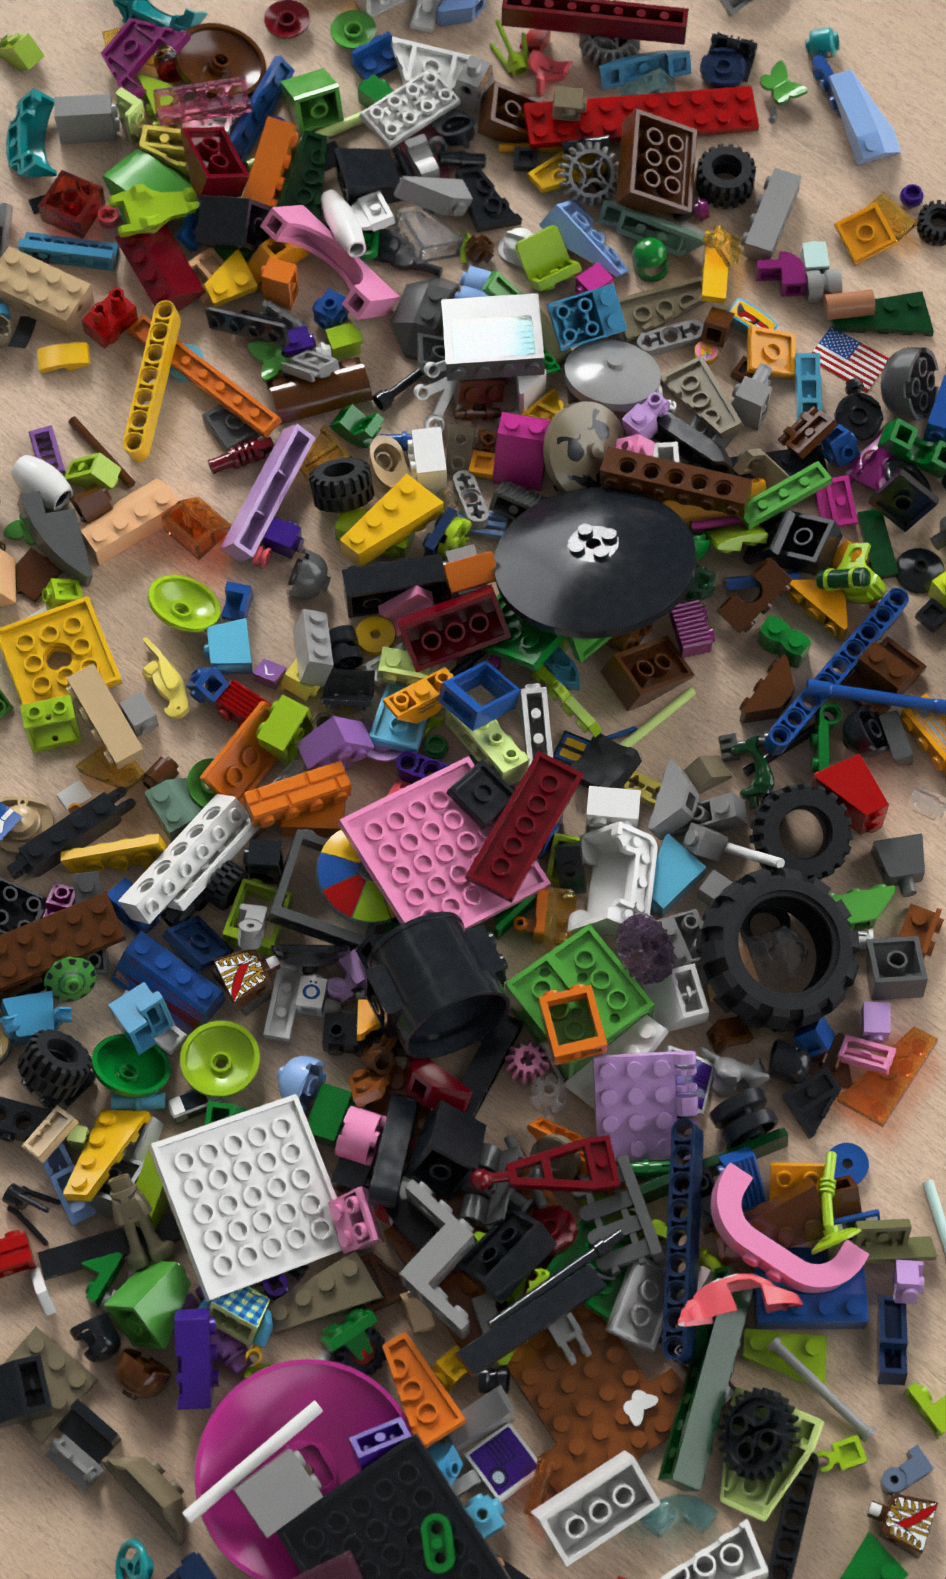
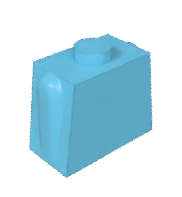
(229, 647)

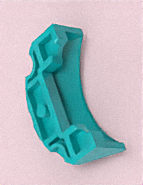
(145, 11)
(27, 136)

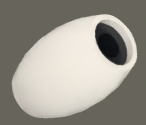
(37, 475)

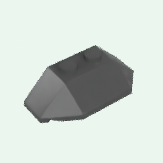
(420, 312)

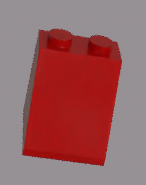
(857, 790)

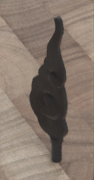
(393, 251)

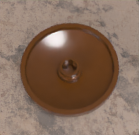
(218, 54)

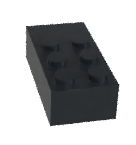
(377, 583)

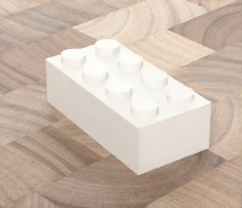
(595, 1508)

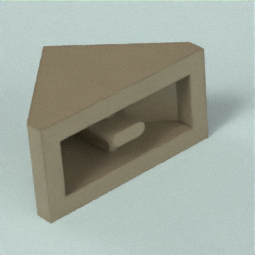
(707, 772)

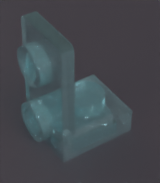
(653, 82)

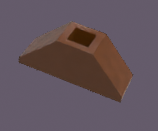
(770, 694)

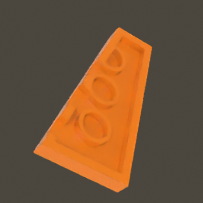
(422, 1395)

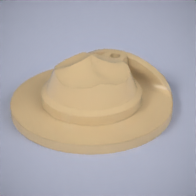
(35, 820)

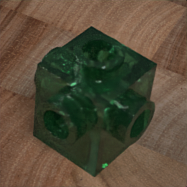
(704, 582)

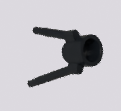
(19, 1198)

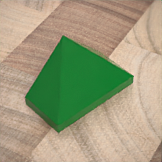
(505, 919)

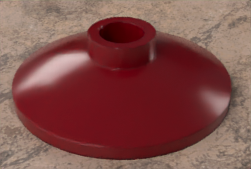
(287, 12)

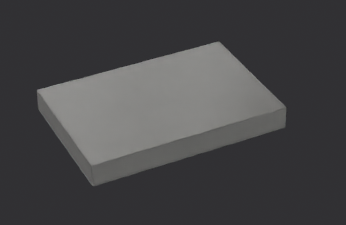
(639, 1306)

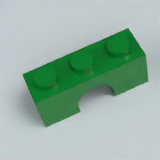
(901, 441)

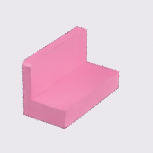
(405, 604)

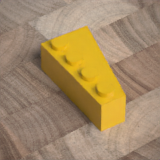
(393, 518)

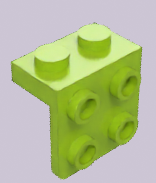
(546, 259)

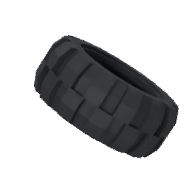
(825, 922)

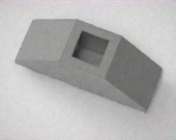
(674, 802)

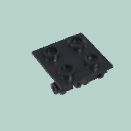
(744, 48)

